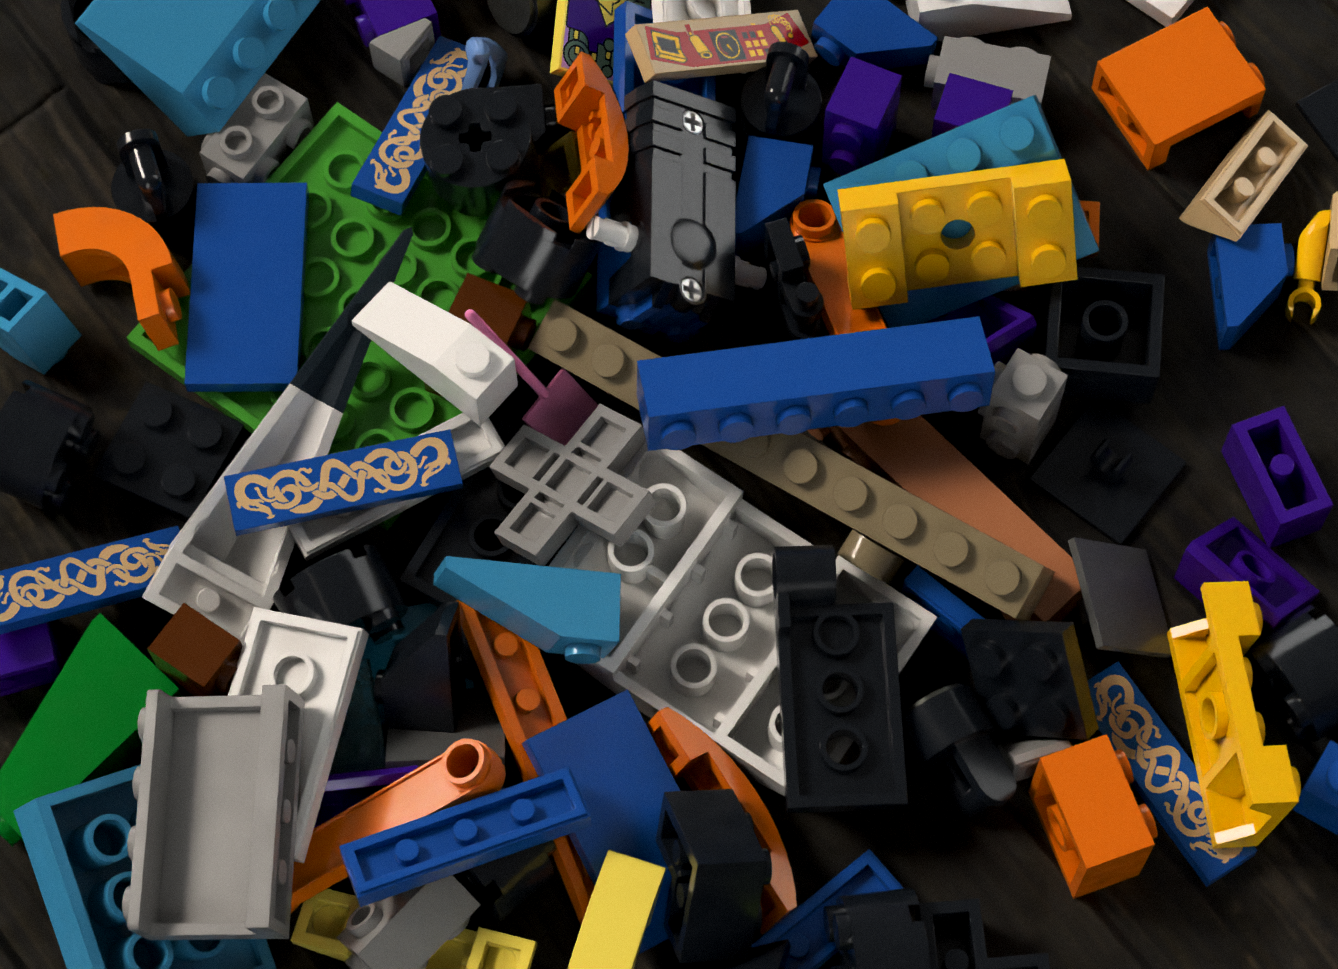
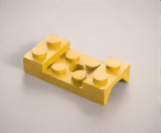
(1017, 229)
(1240, 780)

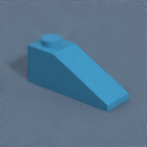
(33, 324)
(546, 605)

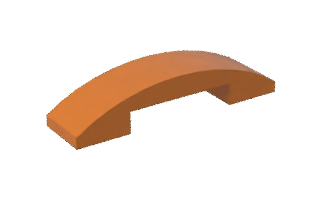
(592, 110)
(708, 767)

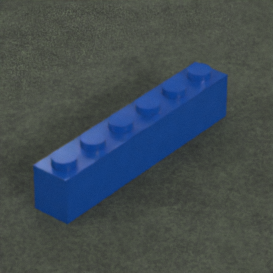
(814, 383)

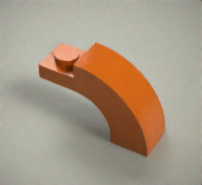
(122, 247)

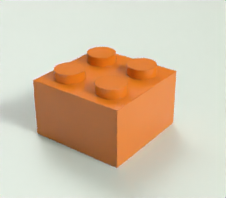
(1092, 815)

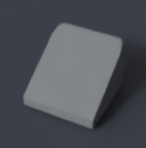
(403, 51)
(1024, 752)

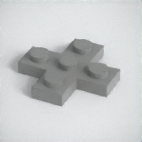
(572, 485)

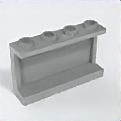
(215, 816)

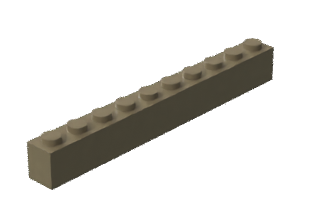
(819, 477)

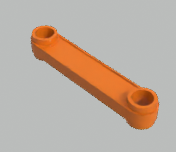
(828, 271)
(422, 792)

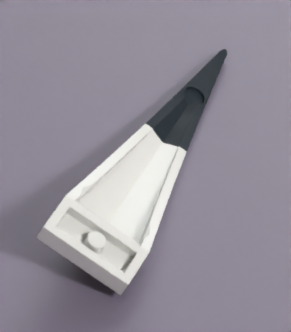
(230, 573)

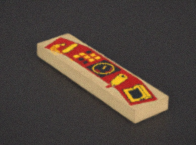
(713, 44)

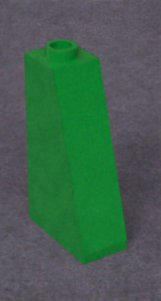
(83, 723)

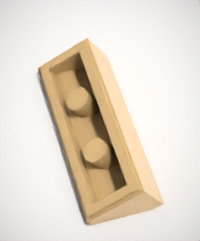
(1245, 178)

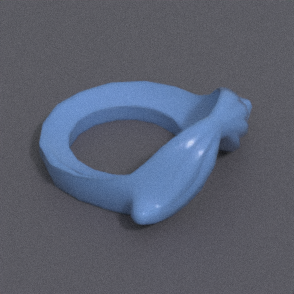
(478, 53)

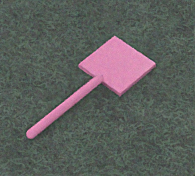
(560, 405)

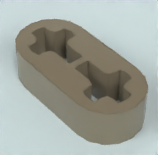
(871, 556)

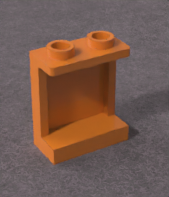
(1177, 84)

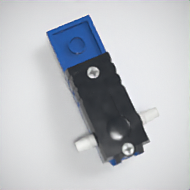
(672, 216)

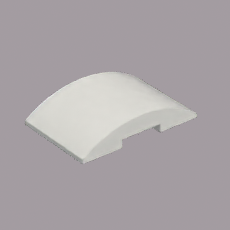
(703, 611)

